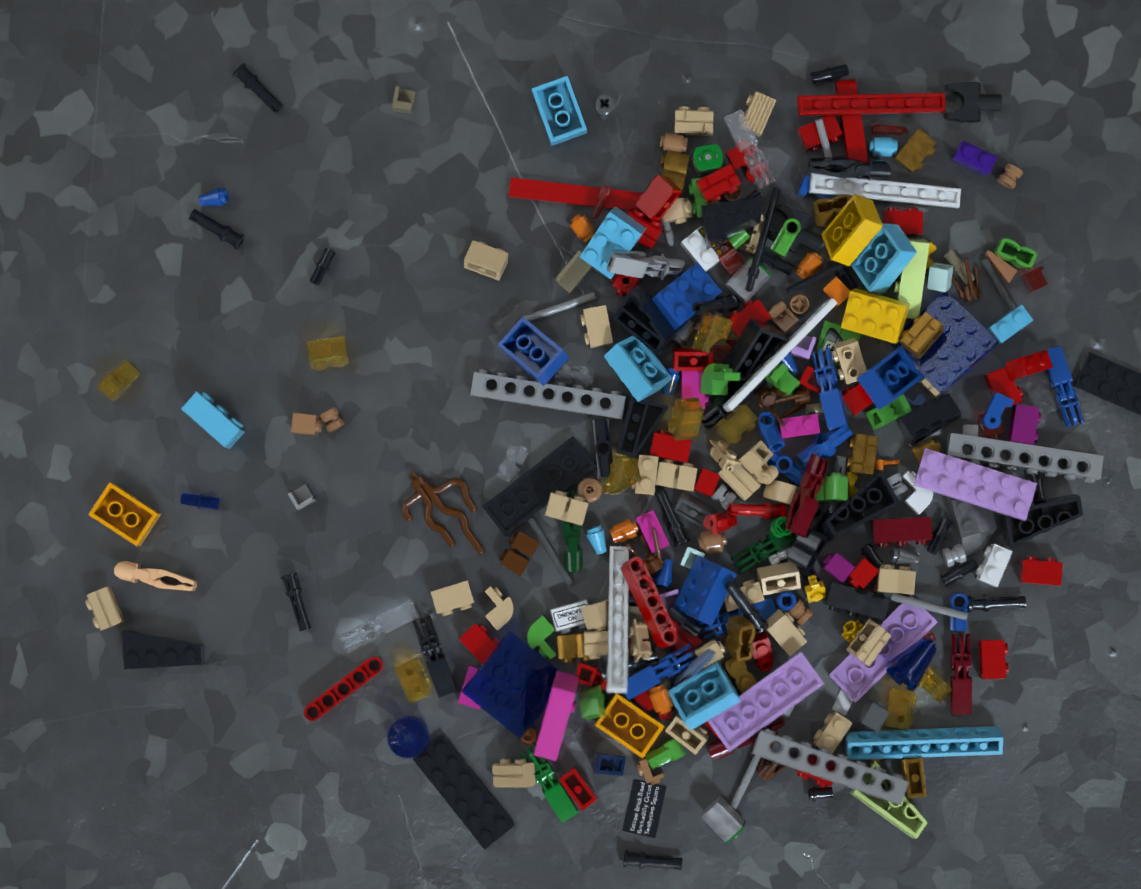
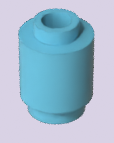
(883, 146)

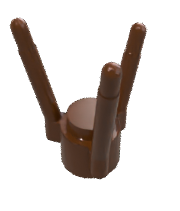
(972, 291)
(766, 397)
(799, 397)
(652, 561)
(768, 770)

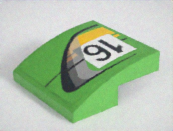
(833, 334)

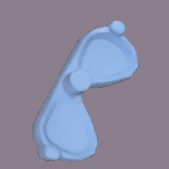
(919, 400)

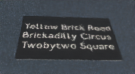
(644, 808)

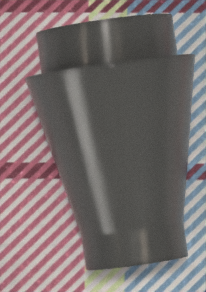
(683, 334)
(900, 555)

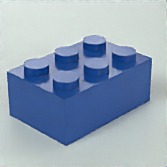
(678, 297)
(533, 351)
(890, 377)
(704, 590)

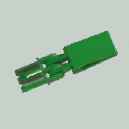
(554, 792)

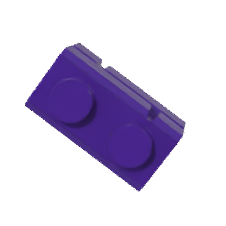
(974, 158)

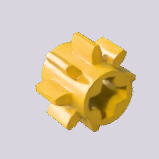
(851, 630)

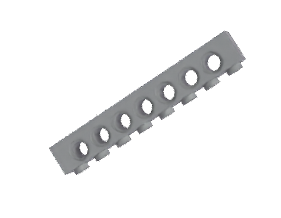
(481, 378)
(1092, 462)
(897, 783)

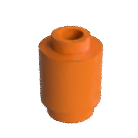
(582, 227)
(809, 265)
(624, 531)
(660, 699)

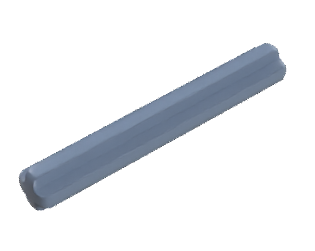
(691, 670)

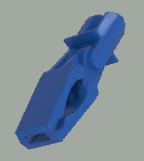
(1061, 379)
(831, 395)
(765, 607)
(649, 677)

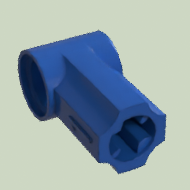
(770, 431)
(955, 623)

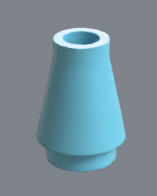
(597, 539)

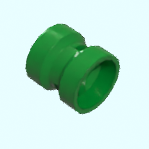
(777, 527)

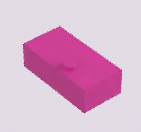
(556, 715)

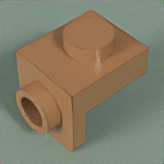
(783, 318)
(644, 769)

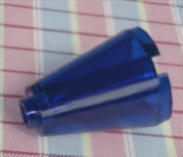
(912, 663)

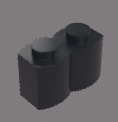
(806, 549)

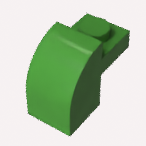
(715, 379)
(782, 379)
(890, 412)
(537, 633)
(592, 702)

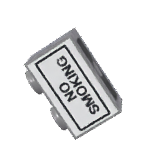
(569, 616)

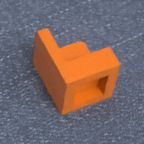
(837, 291)

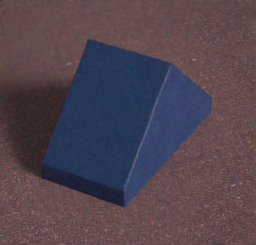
(609, 764)

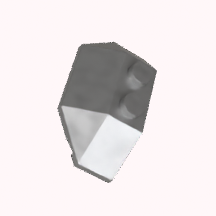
(972, 524)

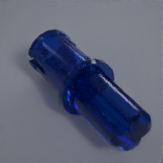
(200, 501)

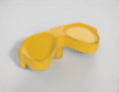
(932, 248)
(852, 477)

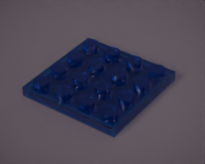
(956, 349)
(512, 684)

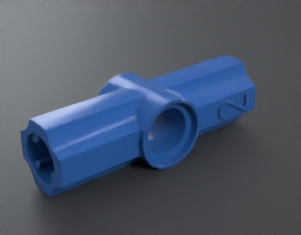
(825, 444)
(793, 470)

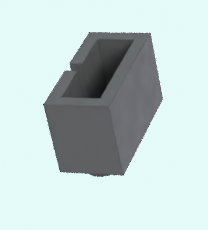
(873, 715)

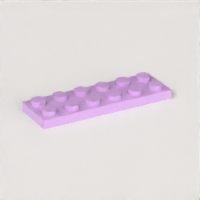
(975, 484)
(907, 626)
(766, 701)

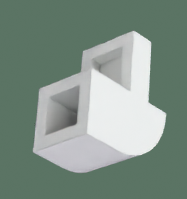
(919, 498)

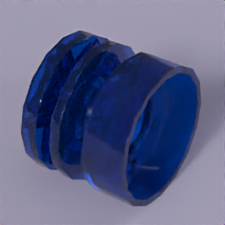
(406, 725)

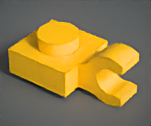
(815, 590)

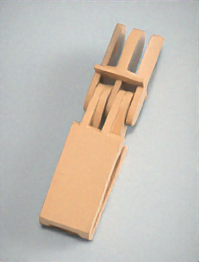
(131, 572)

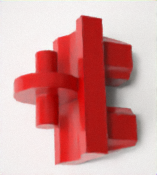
(719, 522)

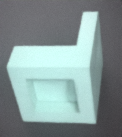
(940, 277)
(690, 556)

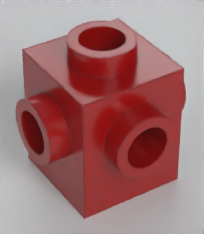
(622, 289)

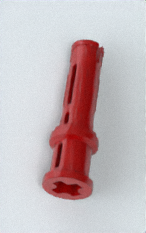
(766, 510)

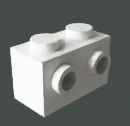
(993, 565)

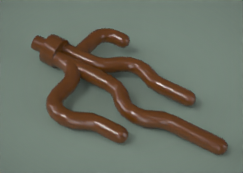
(425, 492)

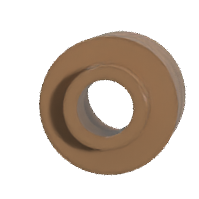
(674, 142)

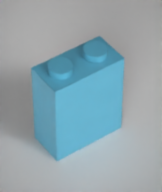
(1010, 324)

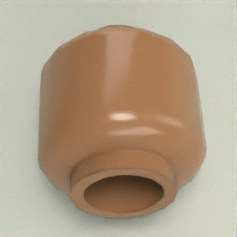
(595, 484)
(711, 543)

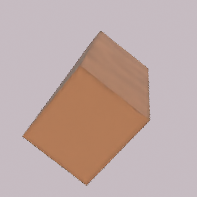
(1004, 269)

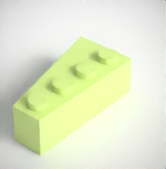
(911, 280)
(901, 816)

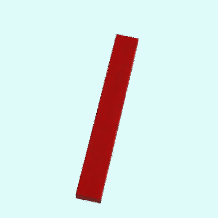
(870, 104)
(570, 194)

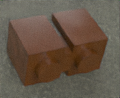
(514, 561)

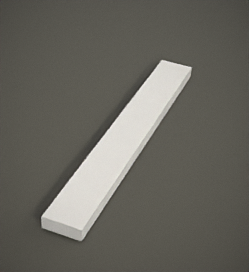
(886, 190)
(769, 365)
(617, 621)

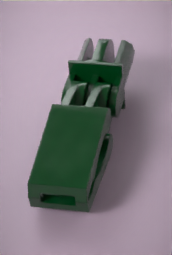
(762, 552)
(573, 557)

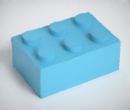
(559, 110)
(615, 233)
(884, 258)
(637, 368)
(213, 419)
(704, 696)

